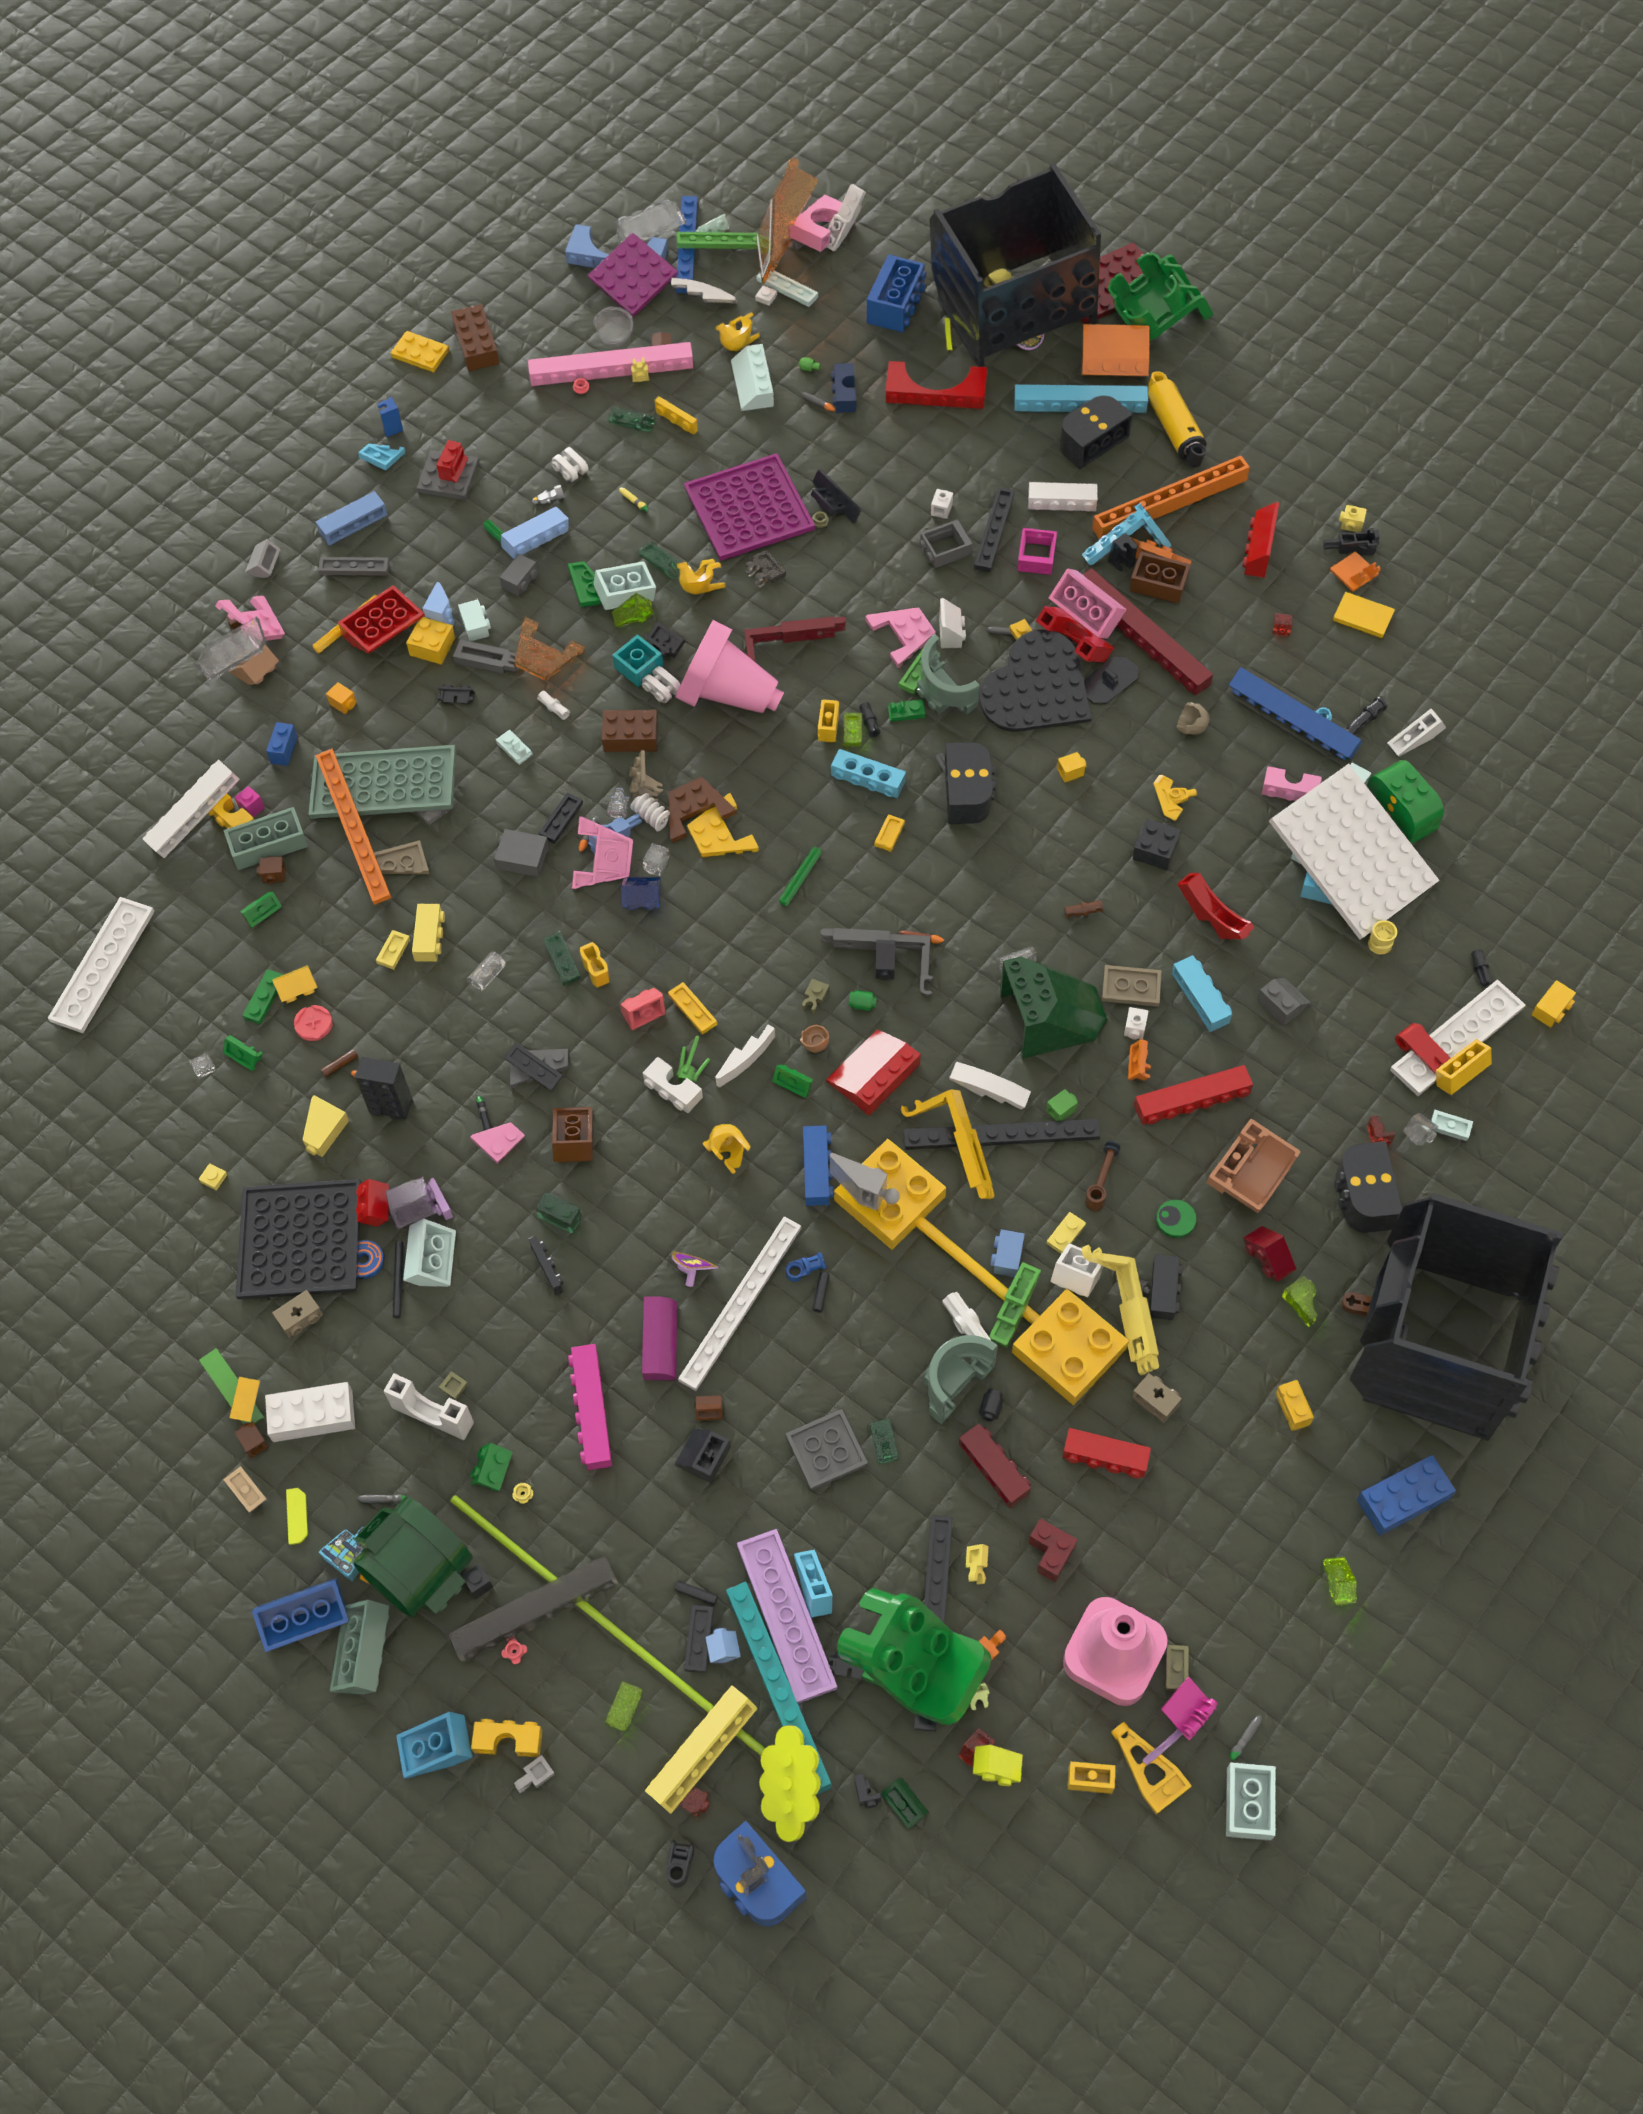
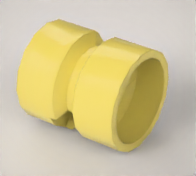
(1382, 937)

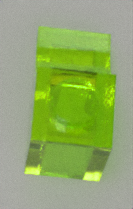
(633, 610)
(1299, 1297)
(1341, 1581)

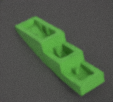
(1015, 1304)
(225, 1380)

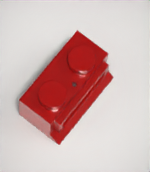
(451, 461)

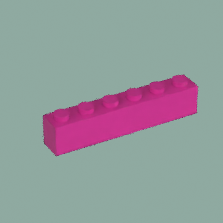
(591, 1407)

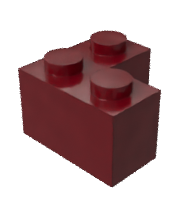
(1271, 1251)
(1056, 1546)

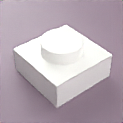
(766, 295)

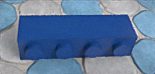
(816, 1165)

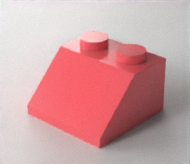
(643, 1008)

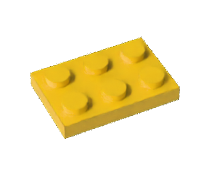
(420, 351)

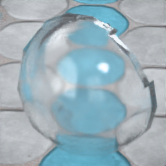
(614, 325)

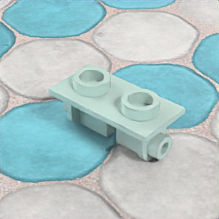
(717, 225)

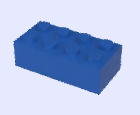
(1406, 1495)

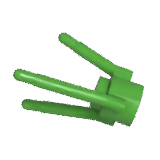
(688, 1071)

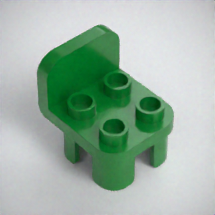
(1158, 295)
(916, 1657)

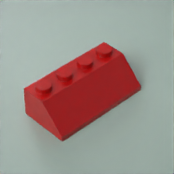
(1260, 540)

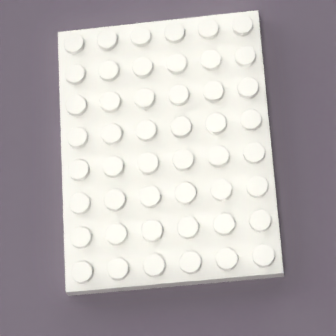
(1353, 851)

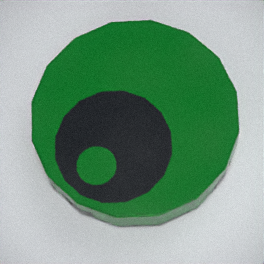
(1176, 1218)

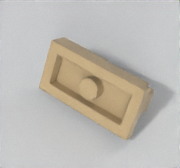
(245, 1489)

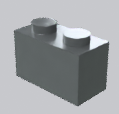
(519, 575)

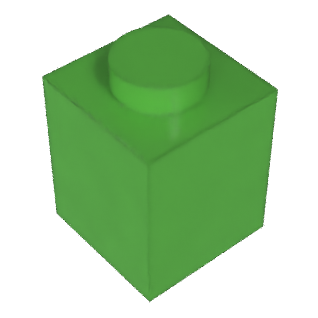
(1062, 1105)

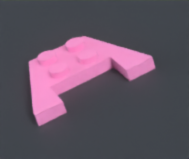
(270, 625)
(910, 628)
(611, 855)

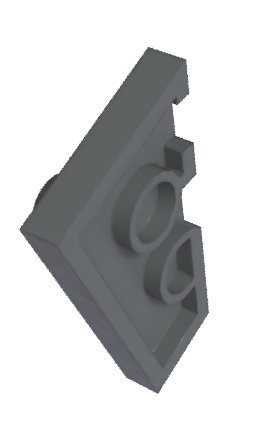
(555, 1058)

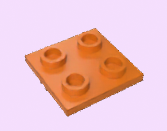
(1355, 571)

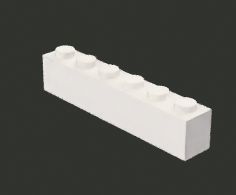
(190, 809)

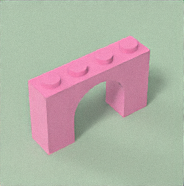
(807, 231)

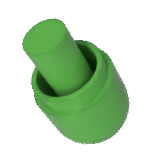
(809, 364)

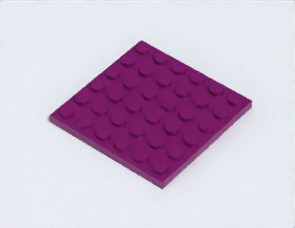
(749, 506)

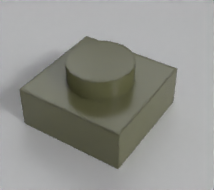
(453, 1386)

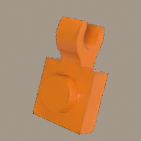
(994, 1642)

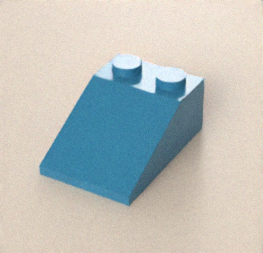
(434, 1745)

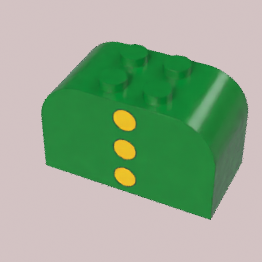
(1407, 800)

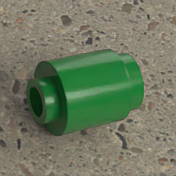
(862, 1000)

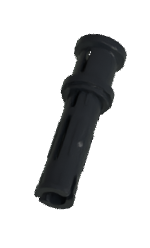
(1369, 713)

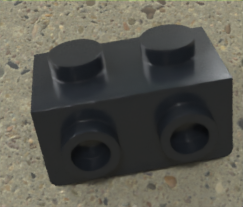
(665, 640)

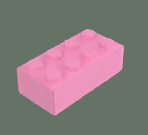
(1087, 603)

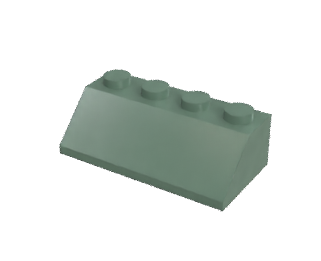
(265, 837)
(360, 1648)

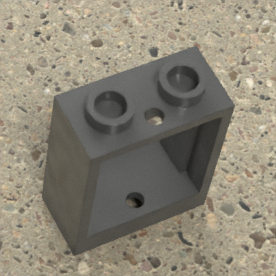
(941, 532)

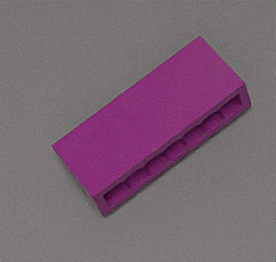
(659, 1339)

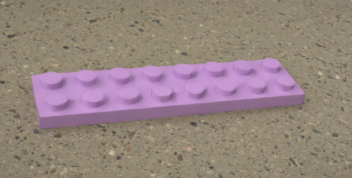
(786, 1616)

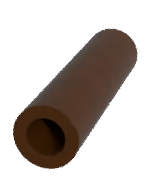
(339, 1063)

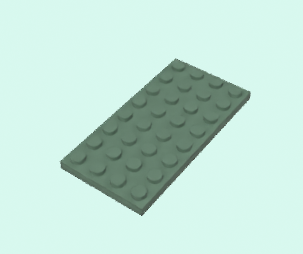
(390, 781)

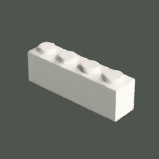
(1062, 496)

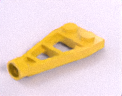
(1165, 1791)

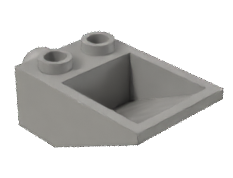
(863, 1183)

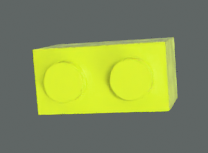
(997, 1764)

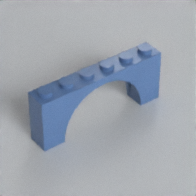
(583, 252)

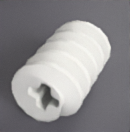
(650, 811)

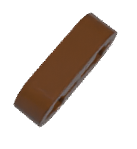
(1360, 1303)

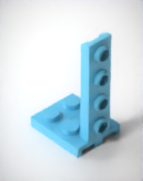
(1129, 526)

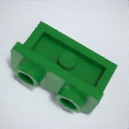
(491, 1466)

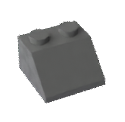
(1282, 1000)

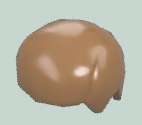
(815, 1038)

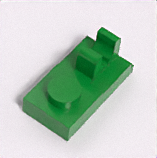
(906, 710)
(261, 909)
(241, 1053)
(792, 1080)

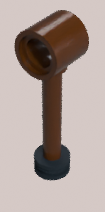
(1111, 1149)

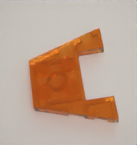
(539, 657)

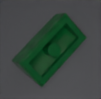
(904, 1803)

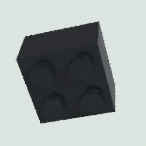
(1156, 844)

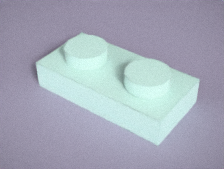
(1452, 1125)

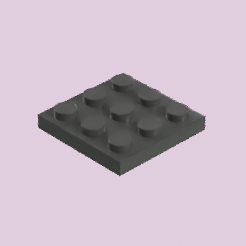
(431, 484)
(826, 1449)

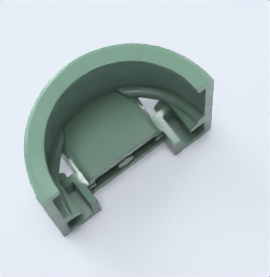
(939, 687)
(951, 1373)

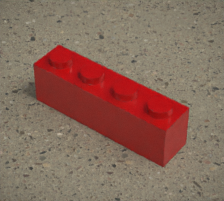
(1106, 1453)

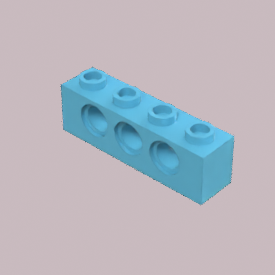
(868, 773)

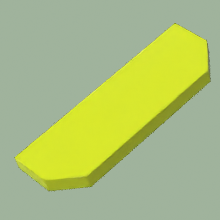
(296, 1516)

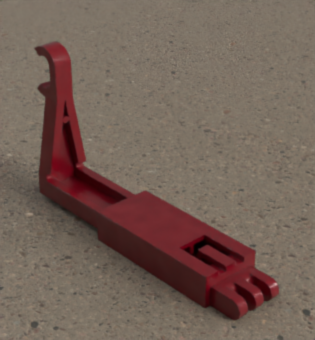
(794, 631)

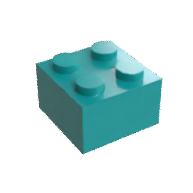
(637, 660)

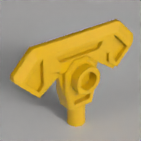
(1171, 797)

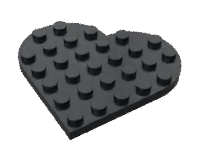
(1038, 686)

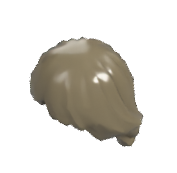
(1193, 719)

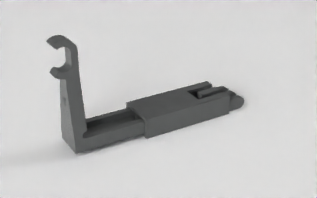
(867, 940)

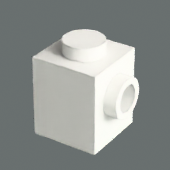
(942, 503)
(1136, 1023)

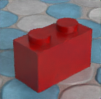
(372, 1203)

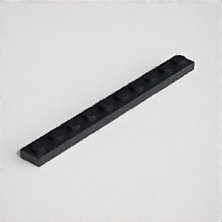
(1006, 1134)
(936, 1584)

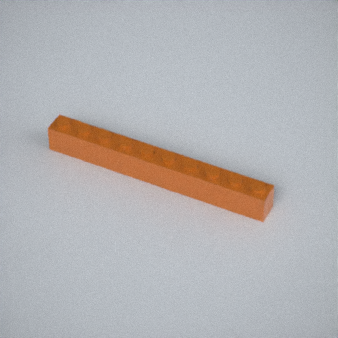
(1176, 494)

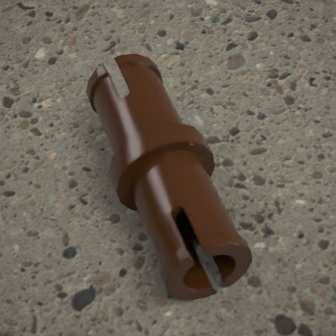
(1083, 909)

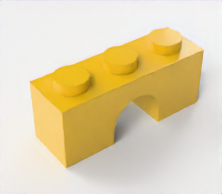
(224, 818)
(489, 1734)

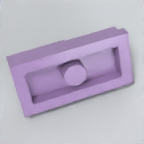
(441, 1206)

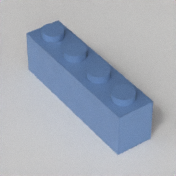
(351, 518)

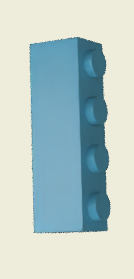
(1201, 993)

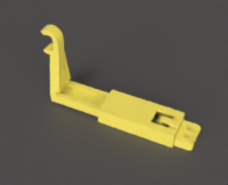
(1133, 1309)

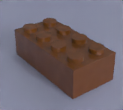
(475, 337)

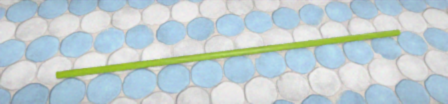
(603, 1621)

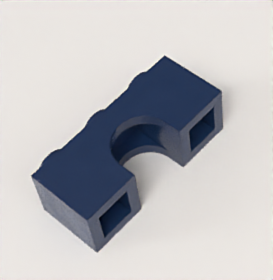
(844, 397)

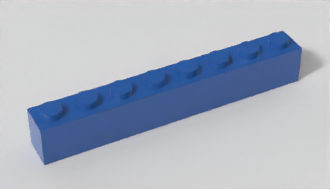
(1295, 713)

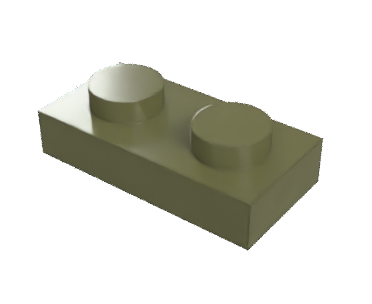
(1176, 1666)

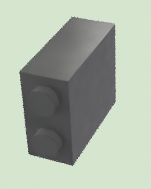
(521, 852)

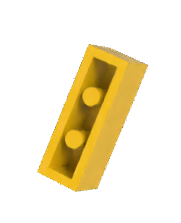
(1463, 1067)

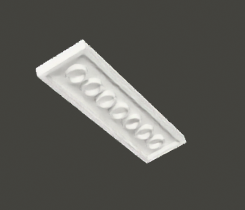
(101, 965)
(1474, 1021)

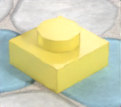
(213, 1177)

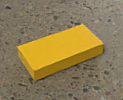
(889, 833)

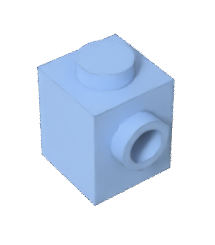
(722, 1646)

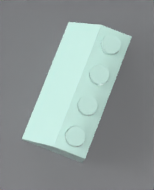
(752, 378)

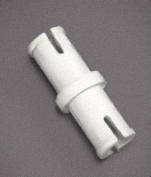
(553, 705)

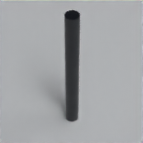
(397, 1279)

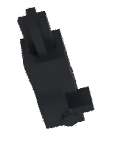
(1352, 542)

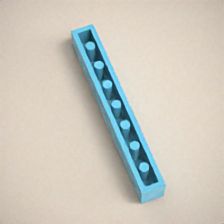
(1071, 397)

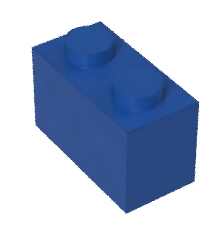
(282, 744)

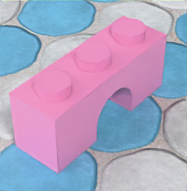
(1277, 786)

